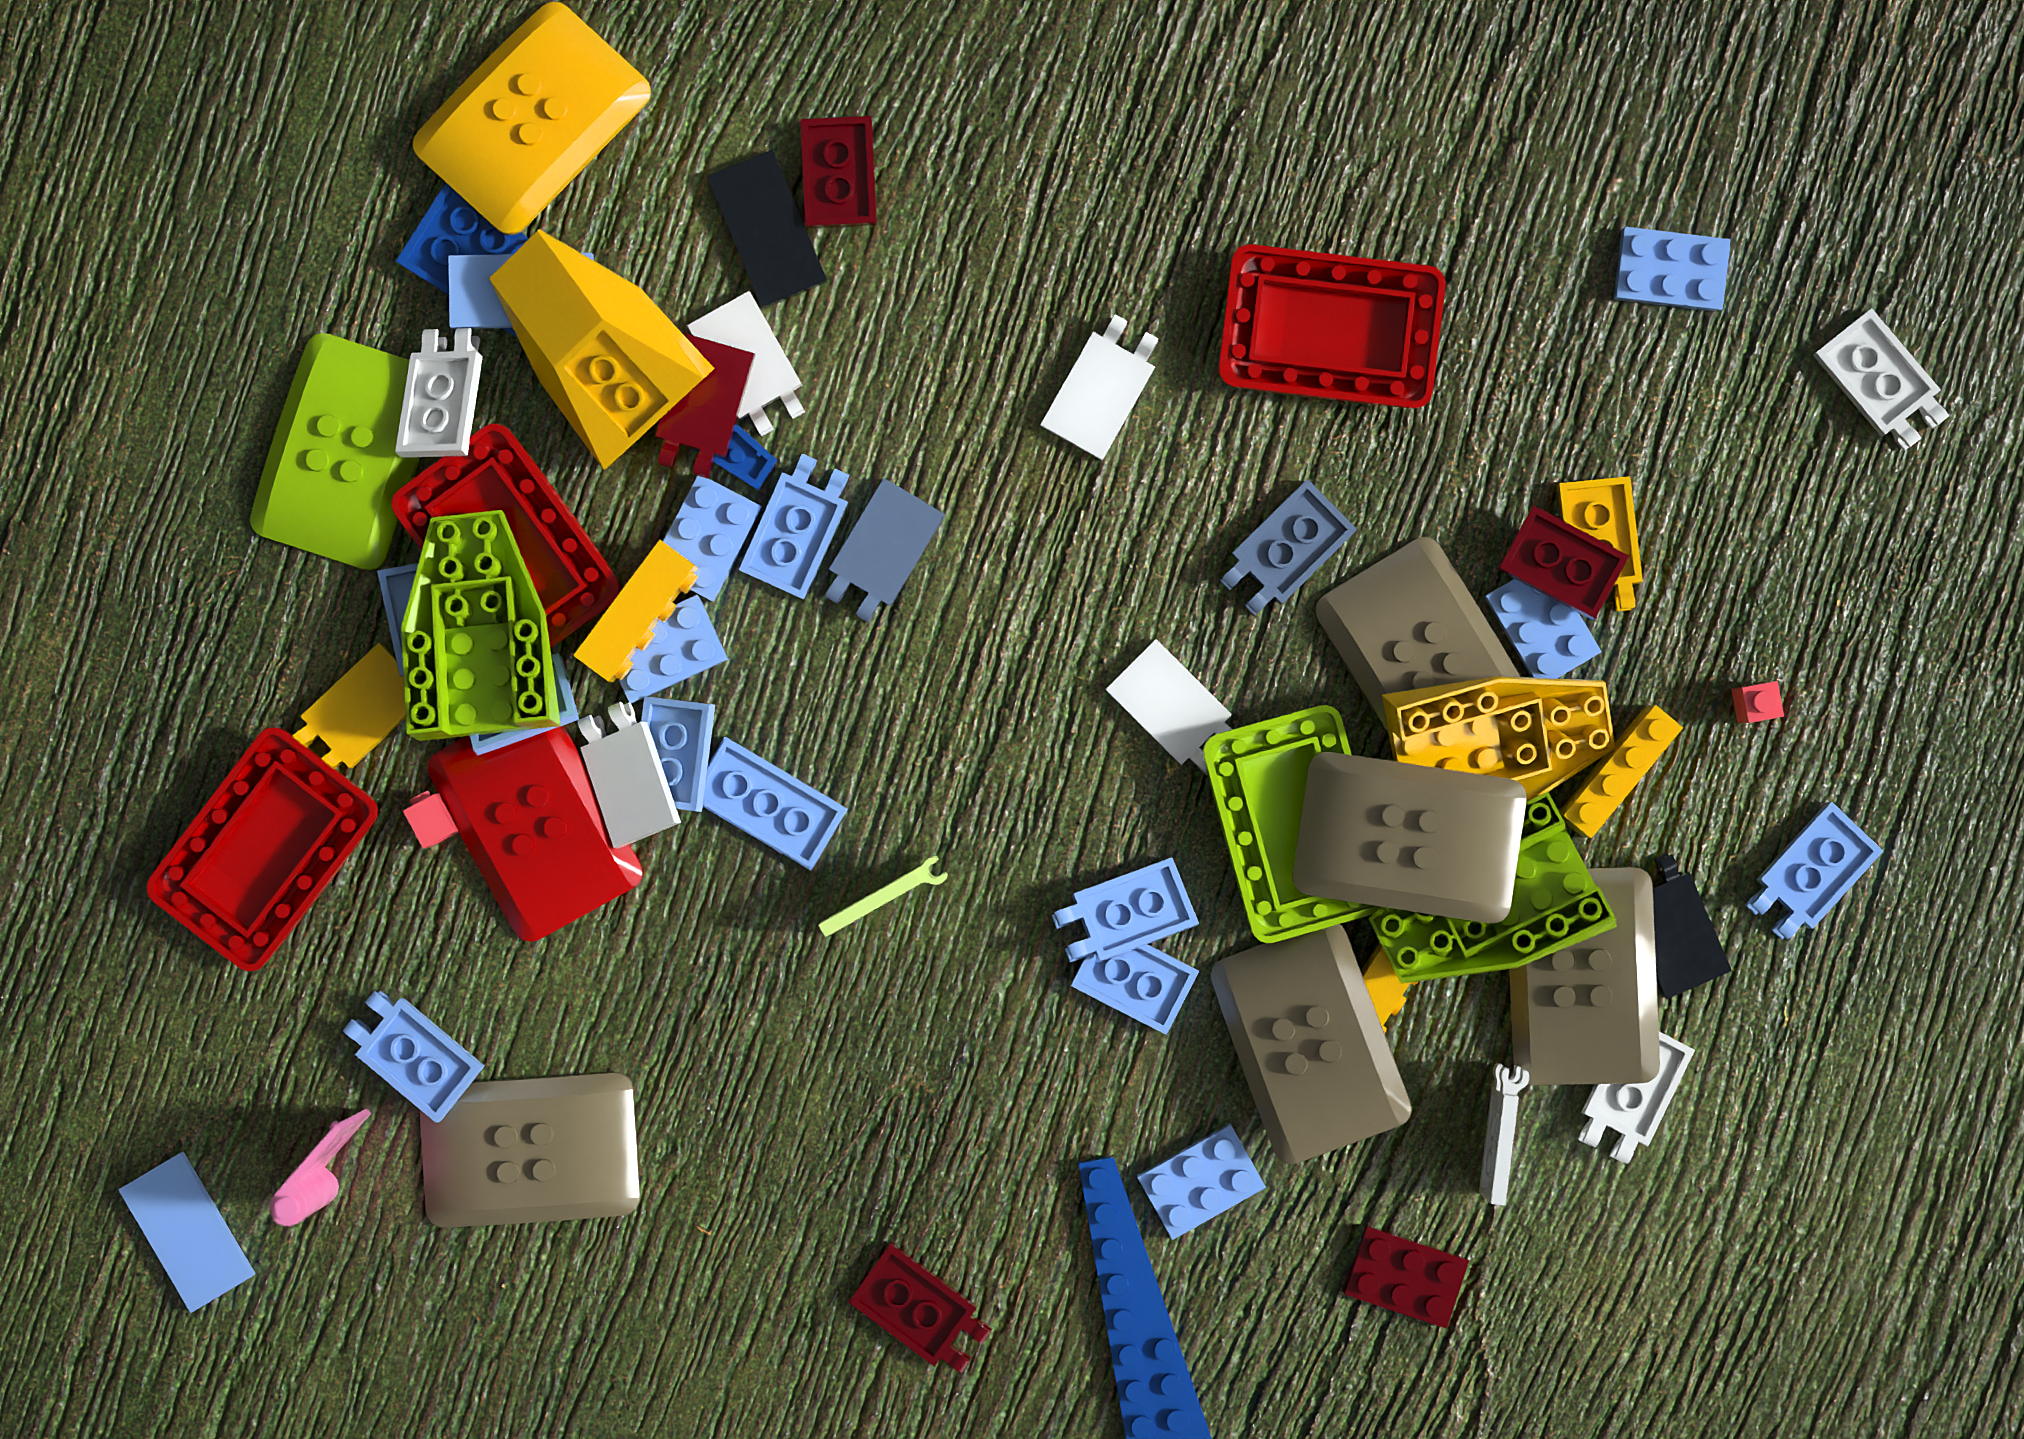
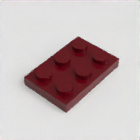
(838, 172)
(1563, 562)
(1406, 1276)

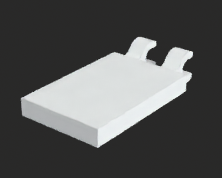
(772, 376)
(1881, 378)
(1100, 391)
(440, 396)
(1170, 704)
(627, 777)
(1635, 1108)
(1500, 1132)

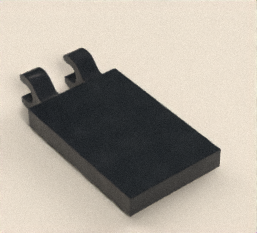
(1684, 935)

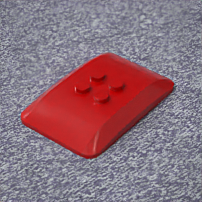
(1332, 326)
(557, 551)
(534, 829)
(262, 849)

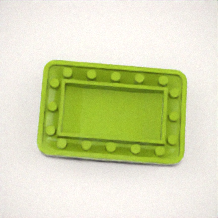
(335, 455)
(1259, 797)

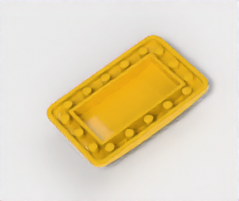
(531, 118)

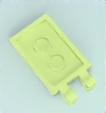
(882, 896)

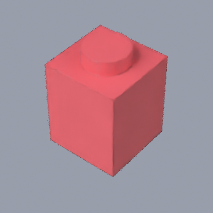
(1757, 702)
(430, 819)

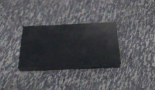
(767, 229)

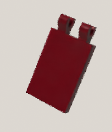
(710, 410)
(918, 1308)

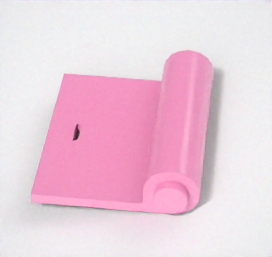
(312, 1183)

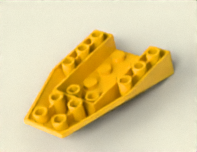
(596, 344)
(1503, 728)

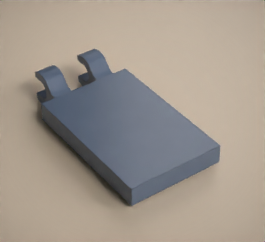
(1289, 546)
(883, 547)

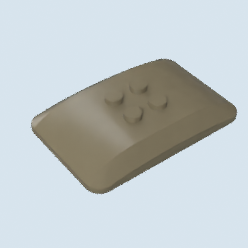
(1410, 626)
(1409, 837)
(1594, 1004)
(1310, 1043)
(533, 1152)

